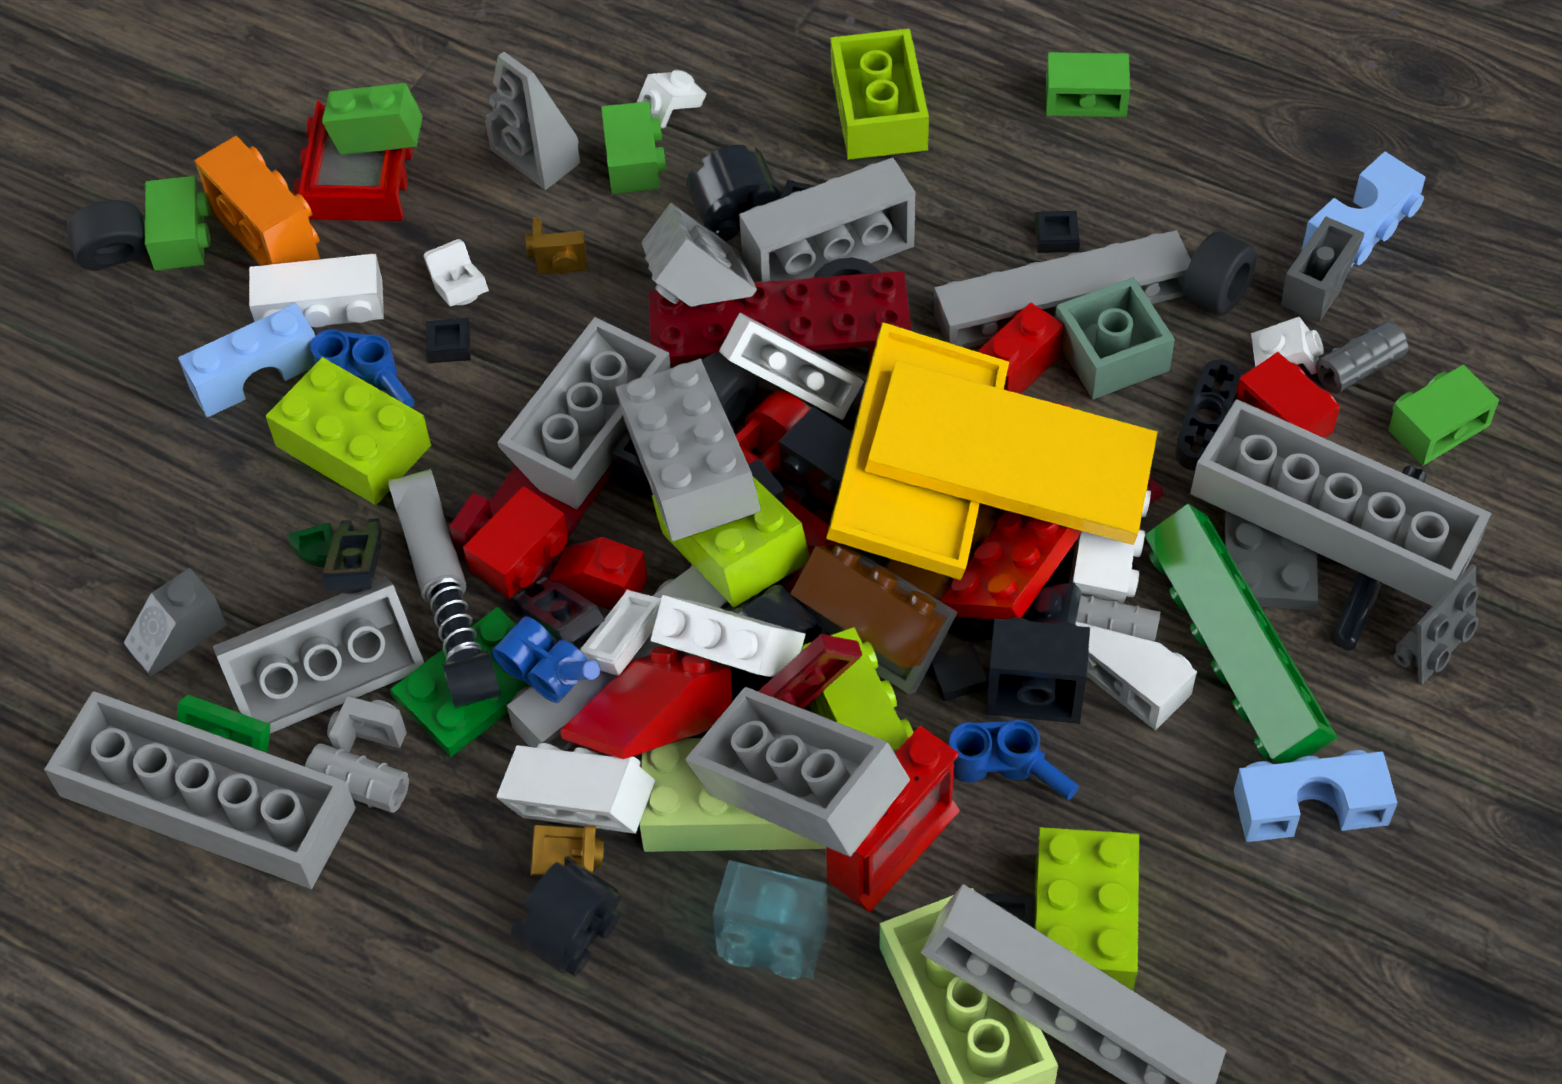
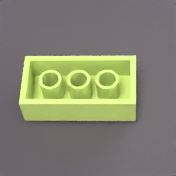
(687, 818)
(960, 1026)

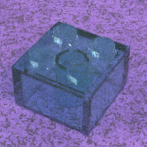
(770, 920)

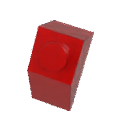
(601, 570)

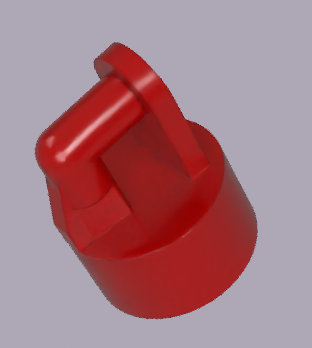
(768, 425)

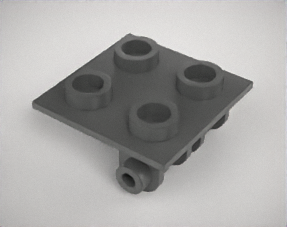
(1441, 628)

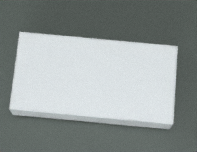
(622, 632)

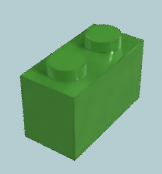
(1087, 84)
(372, 119)
(631, 147)
(176, 223)
(1442, 414)

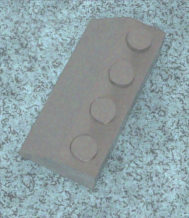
(694, 262)
(575, 415)
(320, 656)

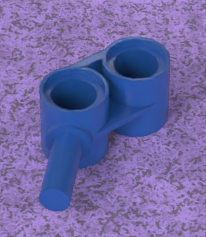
(363, 356)
(532, 657)
(993, 742)

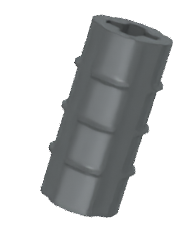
(1361, 357)

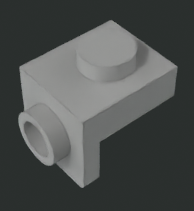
(367, 720)

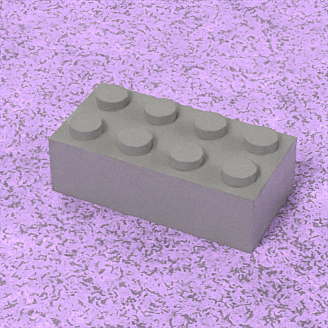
(848, 216)
(688, 449)
(798, 770)

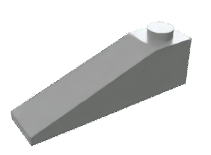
(528, 126)

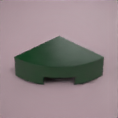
(312, 544)

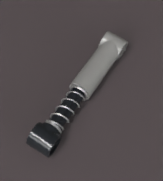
(443, 585)

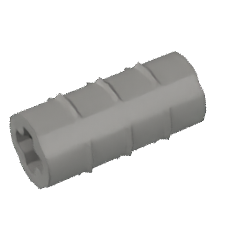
(1119, 617)
(366, 779)

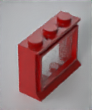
(350, 184)
(905, 828)

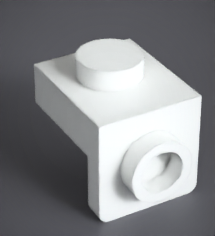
(670, 92)
(454, 273)
(1291, 340)

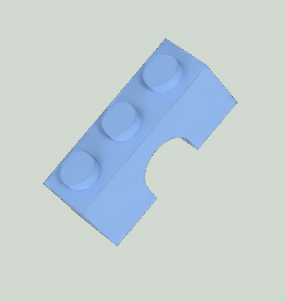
(1386, 193)
(222, 366)
(1352, 784)

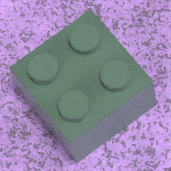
(1114, 338)

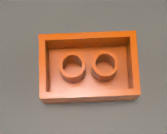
(257, 205)

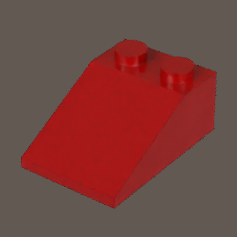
(653, 704)

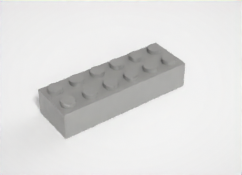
(1339, 503)
(201, 789)

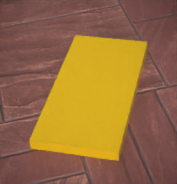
(1013, 452)
(895, 516)

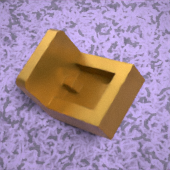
(556, 251)
(556, 842)

